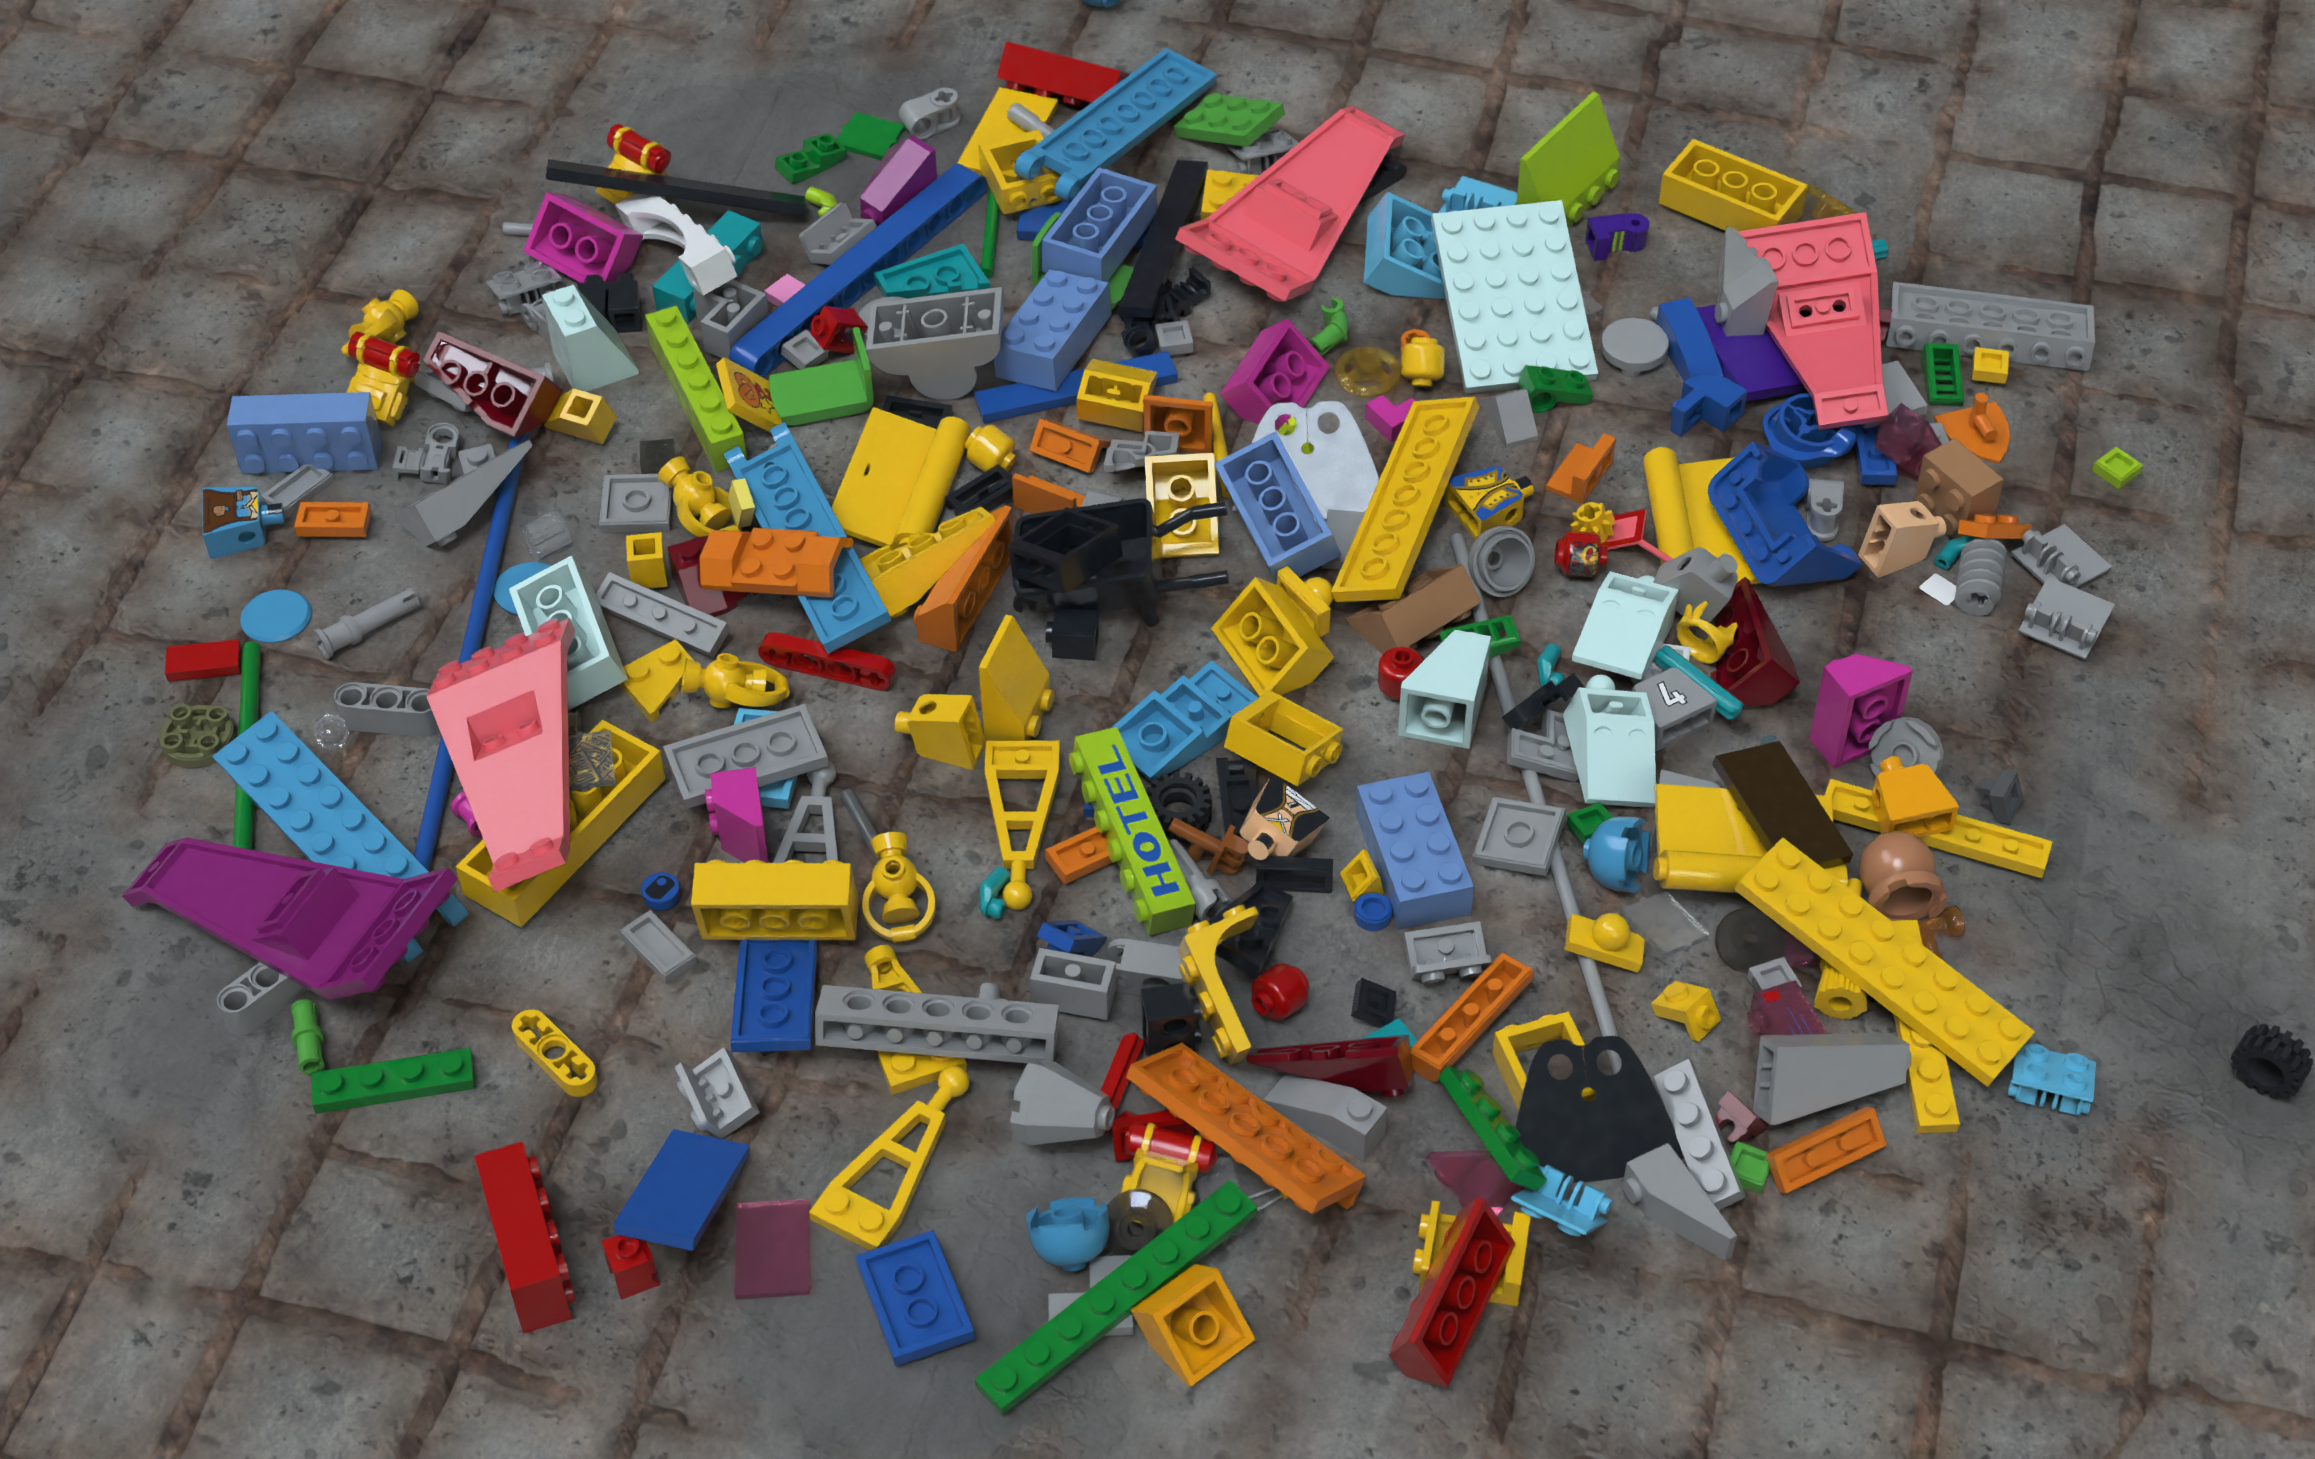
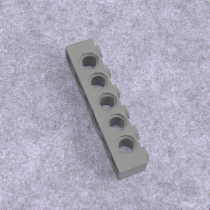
(936, 1024)

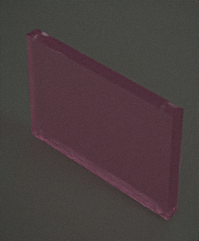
(772, 1249)

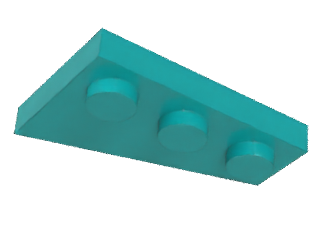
(933, 274)

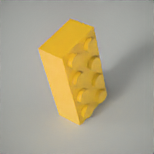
(1730, 190)
(775, 900)

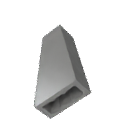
(1824, 1070)

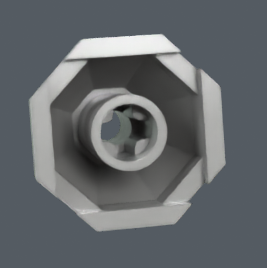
(1058, 1106)

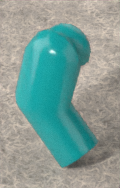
(1951, 551)
(1546, 664)
(989, 889)

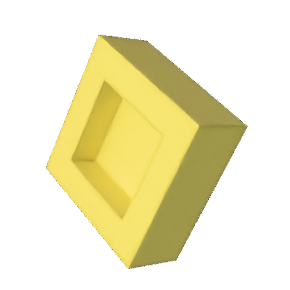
(741, 503)

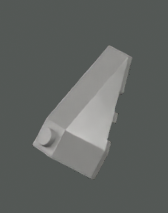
(1744, 287)
(451, 507)

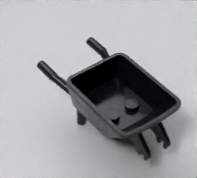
(1136, 576)

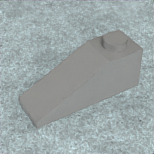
(1331, 1112)
(1676, 1200)

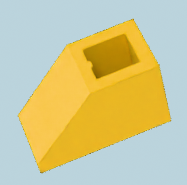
(582, 416)

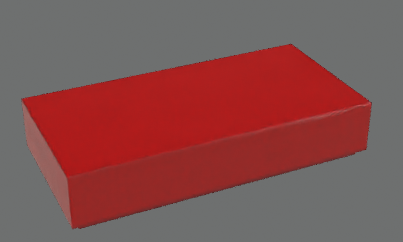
(203, 660)

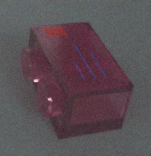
(1783, 1012)

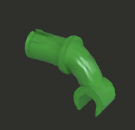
(1336, 328)

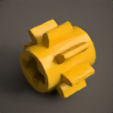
(1594, 518)

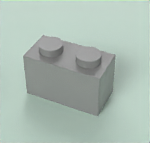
(1074, 983)

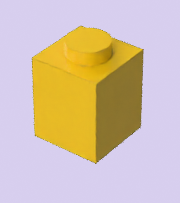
(647, 560)

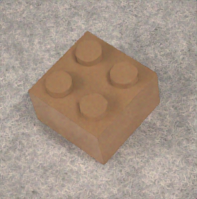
(1957, 485)

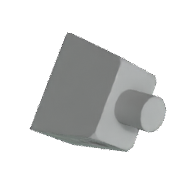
(1700, 579)

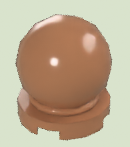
(1901, 877)

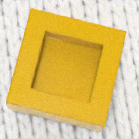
(1990, 365)

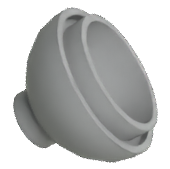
(1510, 563)

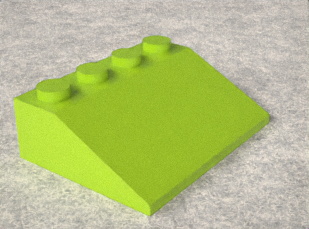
(1572, 162)

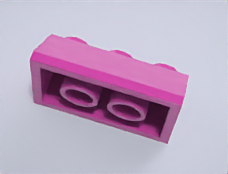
(580, 239)
(1275, 370)
(1853, 702)

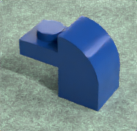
(1710, 399)

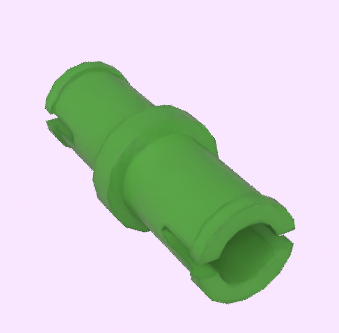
(307, 1036)

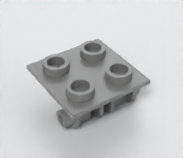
(1273, 143)
(510, 285)
(2060, 556)
(2066, 618)

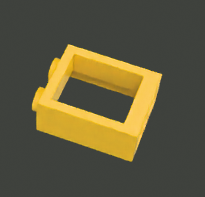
(1002, 155)
(1250, 738)
(1527, 1036)

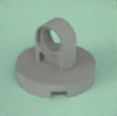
(1910, 741)

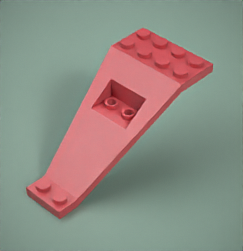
(1296, 210)
(1830, 351)
(511, 747)

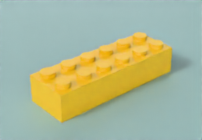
(592, 821)

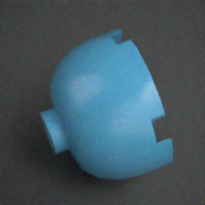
(1618, 853)
(1069, 1232)

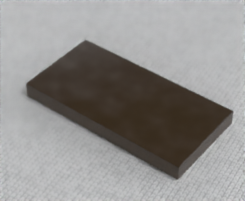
(1781, 803)

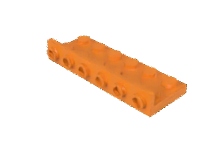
(1247, 1129)

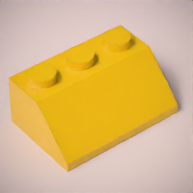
(1271, 640)

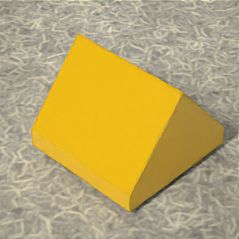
(1361, 876)

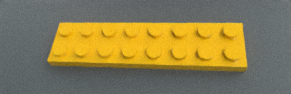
(1405, 500)
(1885, 961)

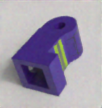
(1616, 234)

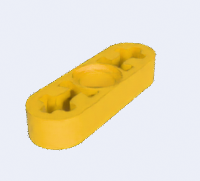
(557, 1068)

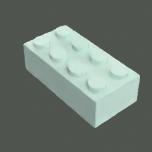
(568, 593)

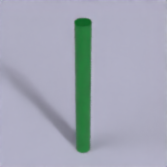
(990, 235)

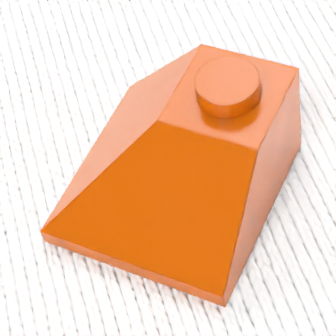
(1182, 416)

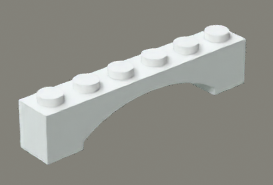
(704, 259)

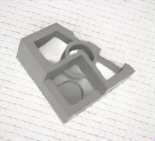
(1132, 454)

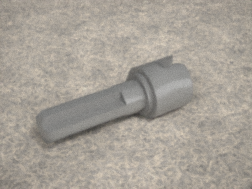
(1207, 893)

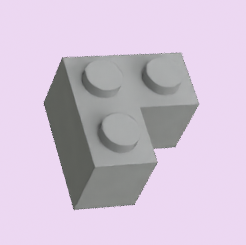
(728, 315)

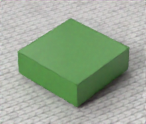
(1750, 1166)

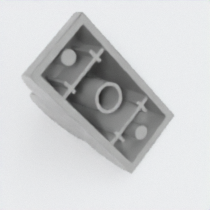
(937, 339)

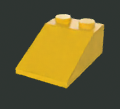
(1176, 485)
(1013, 686)

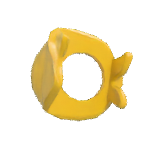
(1707, 650)

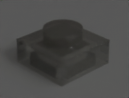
(656, 454)

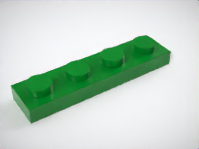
(392, 1080)
(1495, 1132)

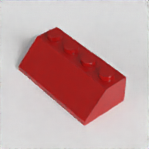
(1055, 74)
(1453, 1295)

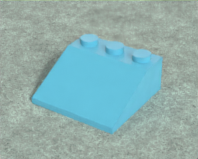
(1402, 250)

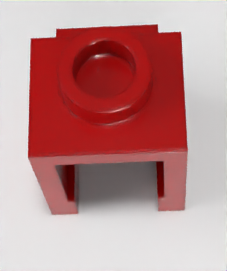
(830, 327)
(631, 1264)

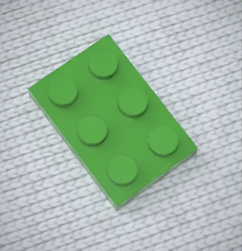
(1229, 120)

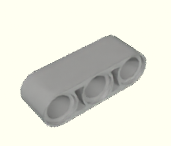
(386, 709)
(256, 998)

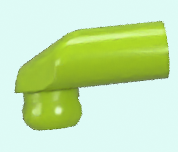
(822, 199)

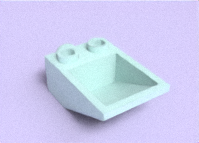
(1626, 625)
(1612, 744)

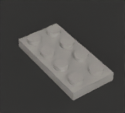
(775, 744)

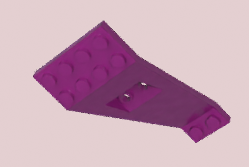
(300, 917)

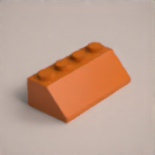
(966, 587)

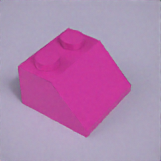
(737, 814)

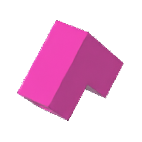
(1387, 417)

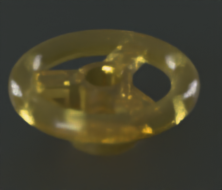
(1827, 205)
(1367, 367)

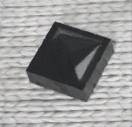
(1373, 1003)

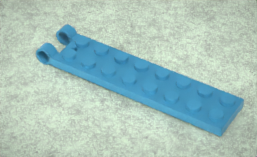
(1117, 121)
(791, 499)
(318, 809)

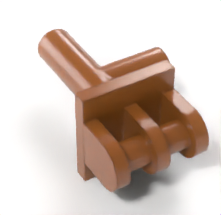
(1227, 853)

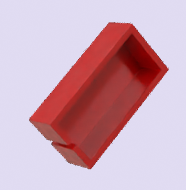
(526, 1236)

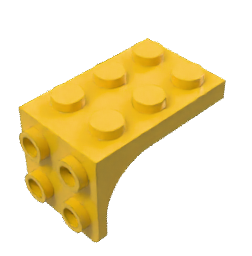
(1199, 970)

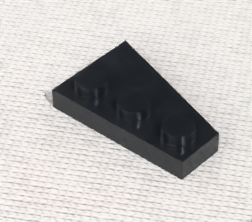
(1251, 948)

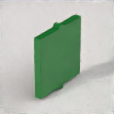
(870, 135)

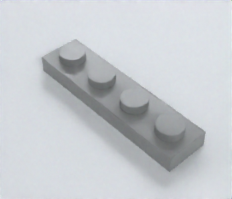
(662, 615)
(1699, 1134)

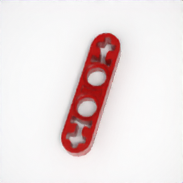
(865, 668)

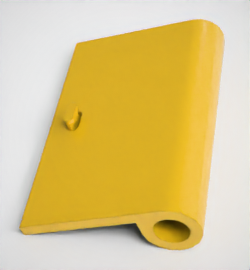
(906, 478)
(1683, 510)
(1708, 840)

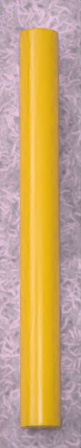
(1218, 438)

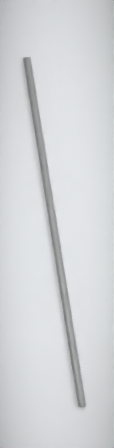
(1536, 795)

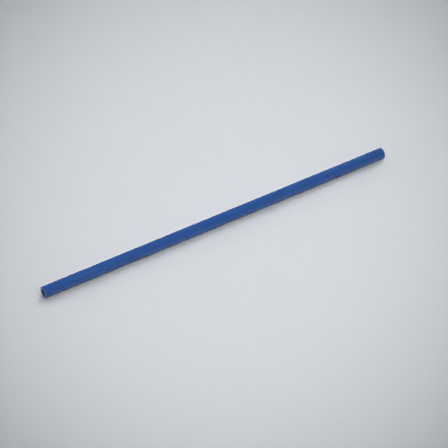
(472, 643)

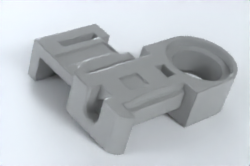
(433, 459)

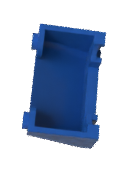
(1758, 507)

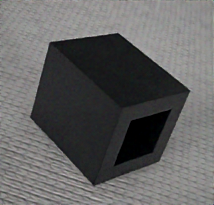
(1073, 633)

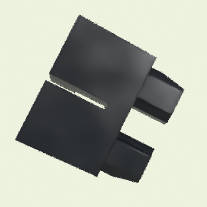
(617, 298)

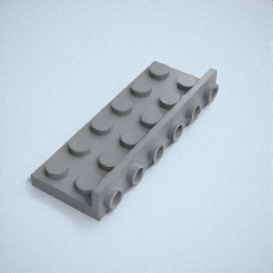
(2026, 327)

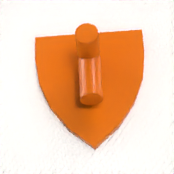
(1979, 428)

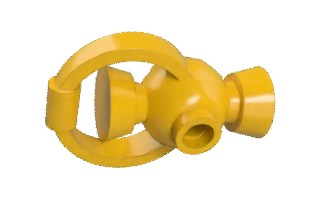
(386, 318)
(695, 497)
(734, 681)
(895, 881)

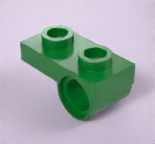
(1551, 385)

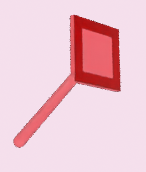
(1629, 531)

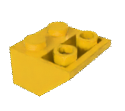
(1114, 394)

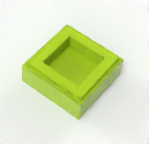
(2117, 467)

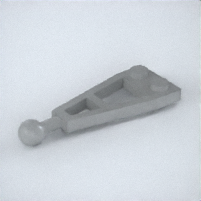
(814, 804)

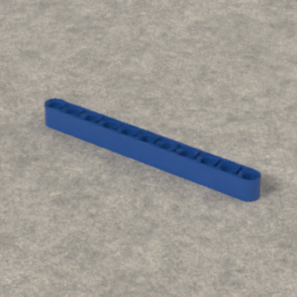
(854, 271)

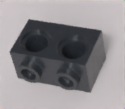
(1169, 1018)

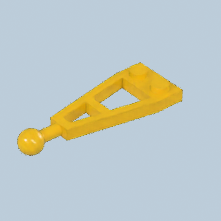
(1021, 761)
(862, 1219)

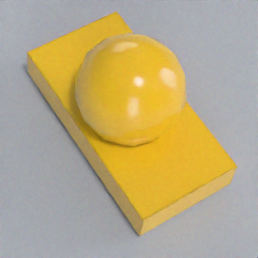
(1310, 597)
(1605, 940)

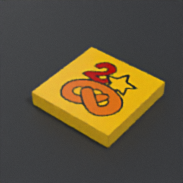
(747, 395)

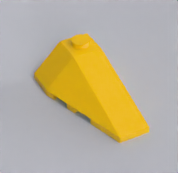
(911, 570)

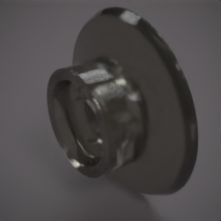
(1739, 952)
(1139, 1206)

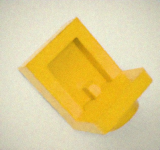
(1688, 1005)

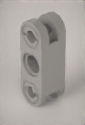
(1147, 965)

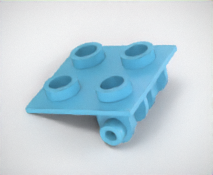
(1475, 194)
(2054, 1072)
(1571, 1217)

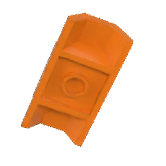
(771, 561)

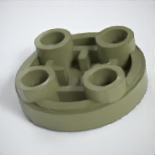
(195, 734)

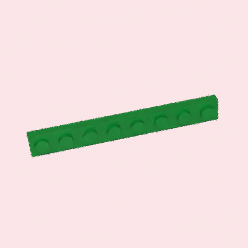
(1114, 1296)

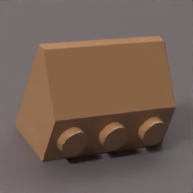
(1422, 610)

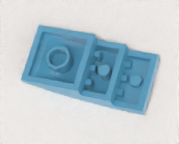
(1182, 721)

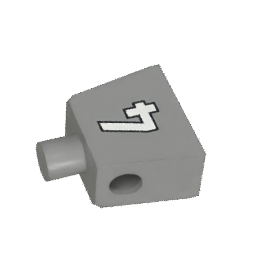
(1676, 704)

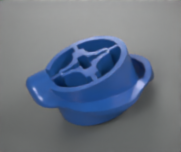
(1795, 433)

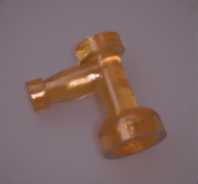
(1950, 922)

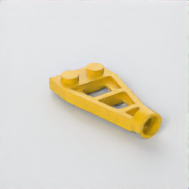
(903, 1070)

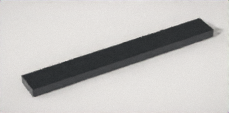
(675, 187)
(1160, 244)

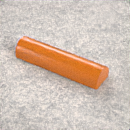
(1470, 1016)

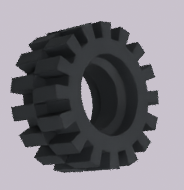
(1181, 790)
(2271, 1061)

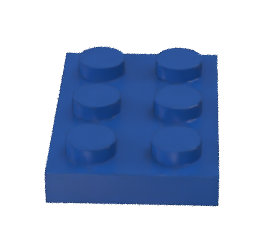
(914, 1297)

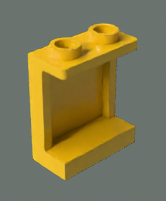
(1433, 1229)

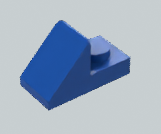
(1071, 937)

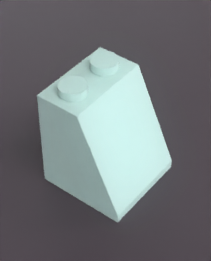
(585, 341)
(1446, 691)

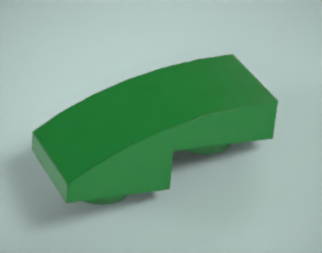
(816, 156)

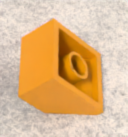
(1194, 1323)

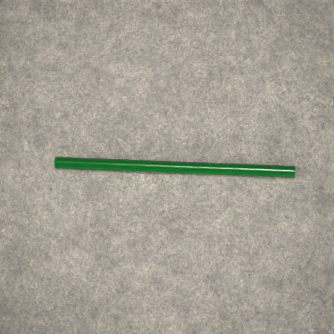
(247, 717)

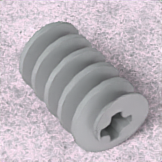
(1980, 576)

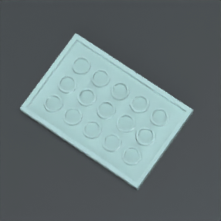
(1512, 293)

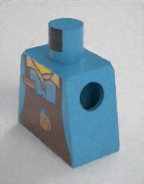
(236, 519)

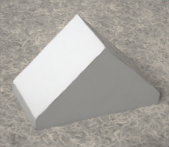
(1511, 417)

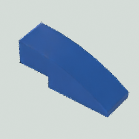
(1688, 339)

